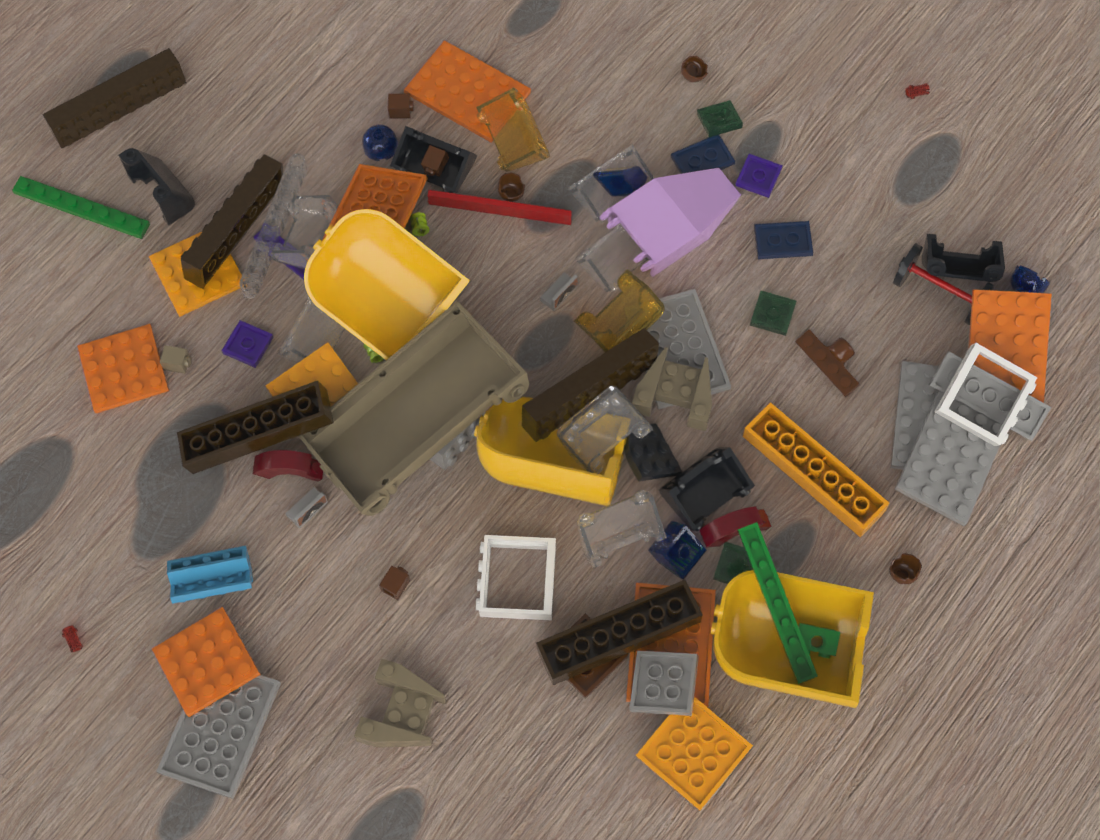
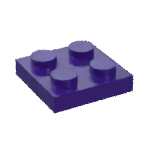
(759, 175)
(247, 344)

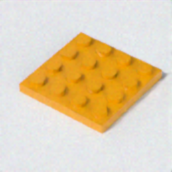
(184, 294)
(321, 366)
(694, 753)

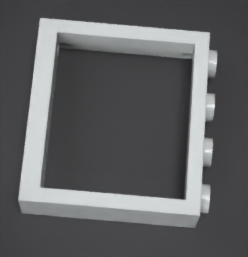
(958, 379)
(521, 543)

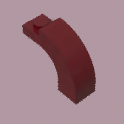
(287, 462)
(726, 526)

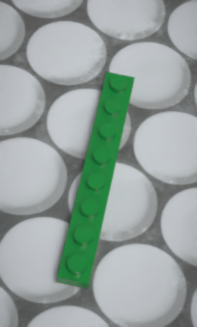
(81, 207)
(777, 603)

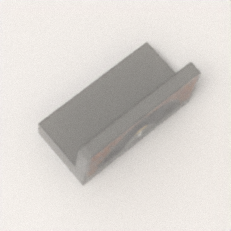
(559, 291)
(307, 507)

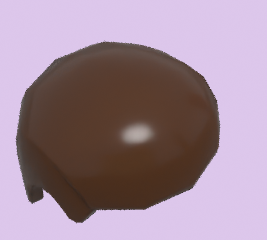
(694, 69)
(510, 187)
(905, 569)

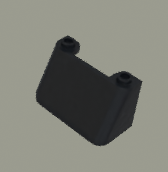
(411, 153)
(170, 193)
(986, 267)
(706, 487)

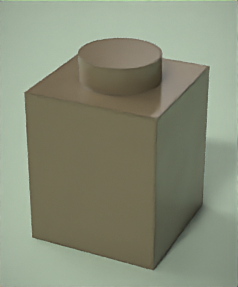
(175, 359)

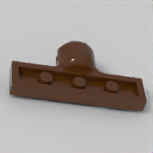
(830, 360)

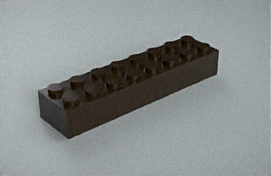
(115, 98)
(232, 221)
(573, 393)
(255, 427)
(619, 632)

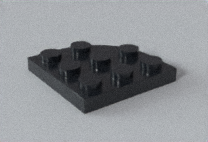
(651, 456)

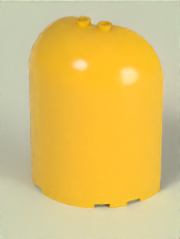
(379, 280)
(543, 465)
(753, 653)

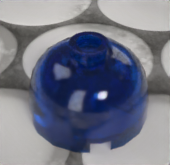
(379, 142)
(1026, 280)

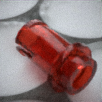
(914, 91)
(72, 638)

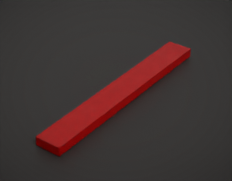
(499, 207)

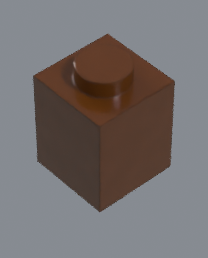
(400, 106)
(434, 161)
(395, 582)

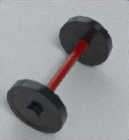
(908, 265)

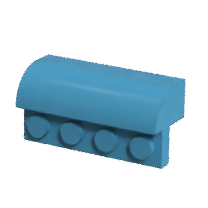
(209, 574)

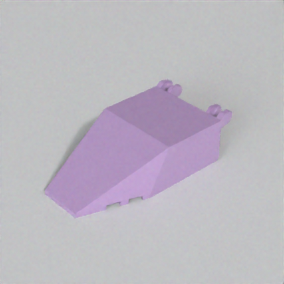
(673, 215)

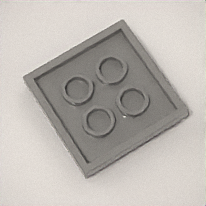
(664, 683)

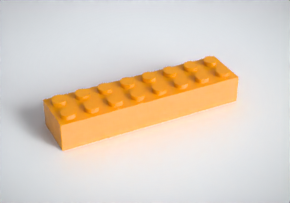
(815, 469)

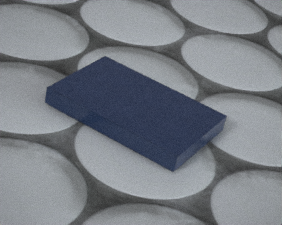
(703, 155)
(783, 240)

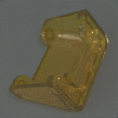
(513, 130)
(624, 316)

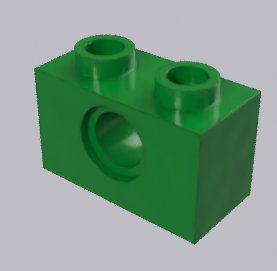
(829, 639)

